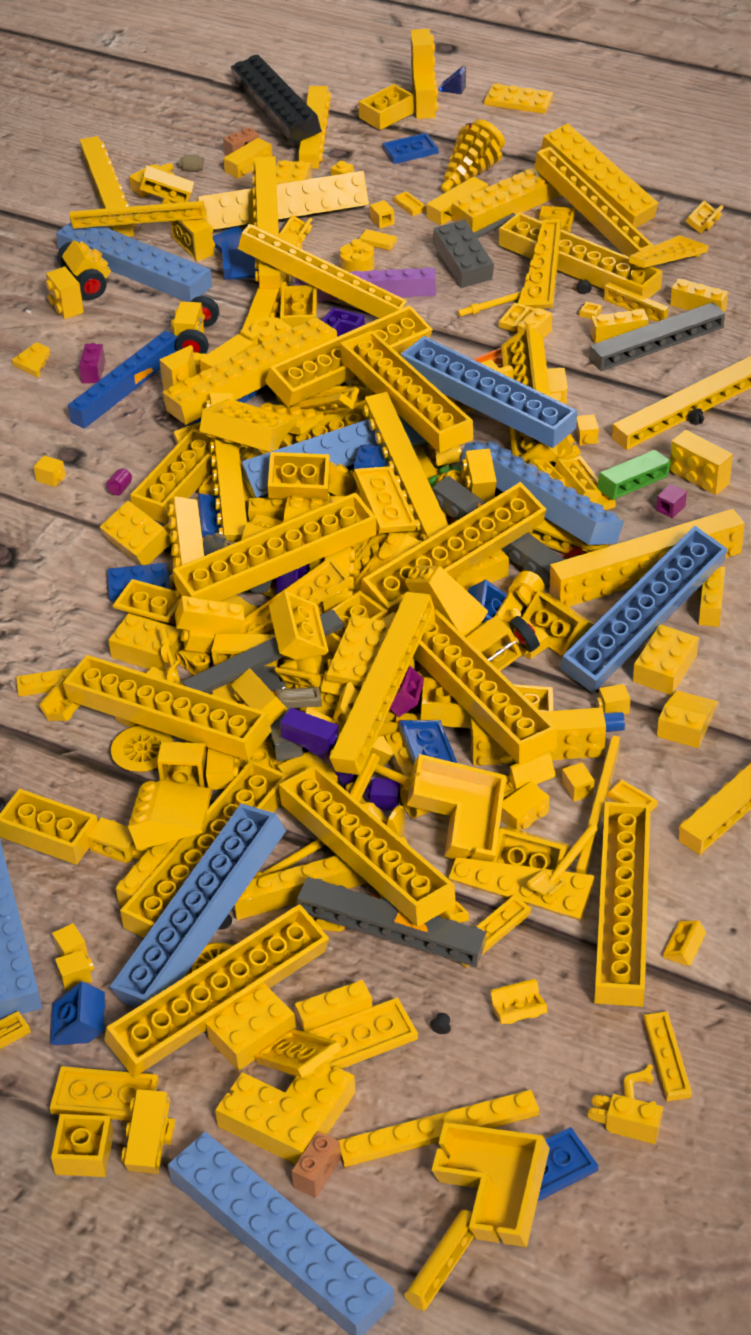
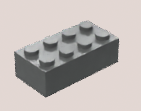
(463, 253)

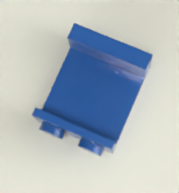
(237, 263)

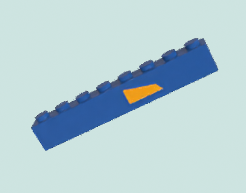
(121, 381)

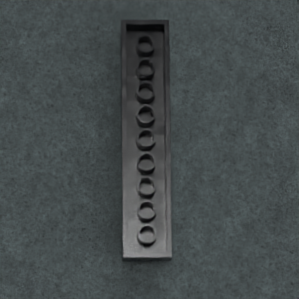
(276, 99)

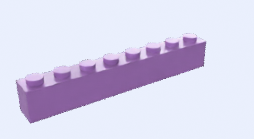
(398, 282)

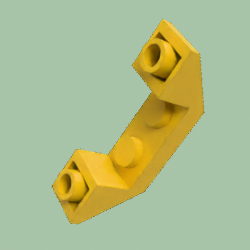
(344, 708)

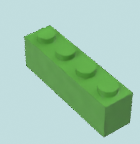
(633, 474)

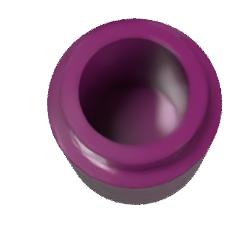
(119, 481)

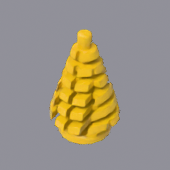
(473, 153)

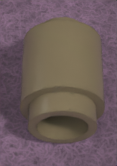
(192, 162)

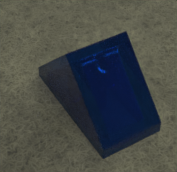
(455, 83)

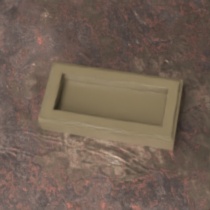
(300, 697)

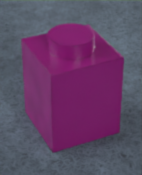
(671, 500)

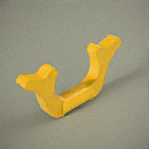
(644, 1076)

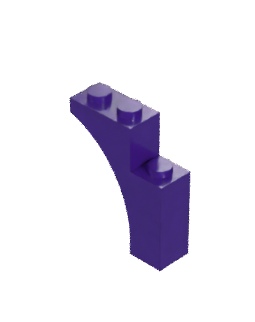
(315, 735)

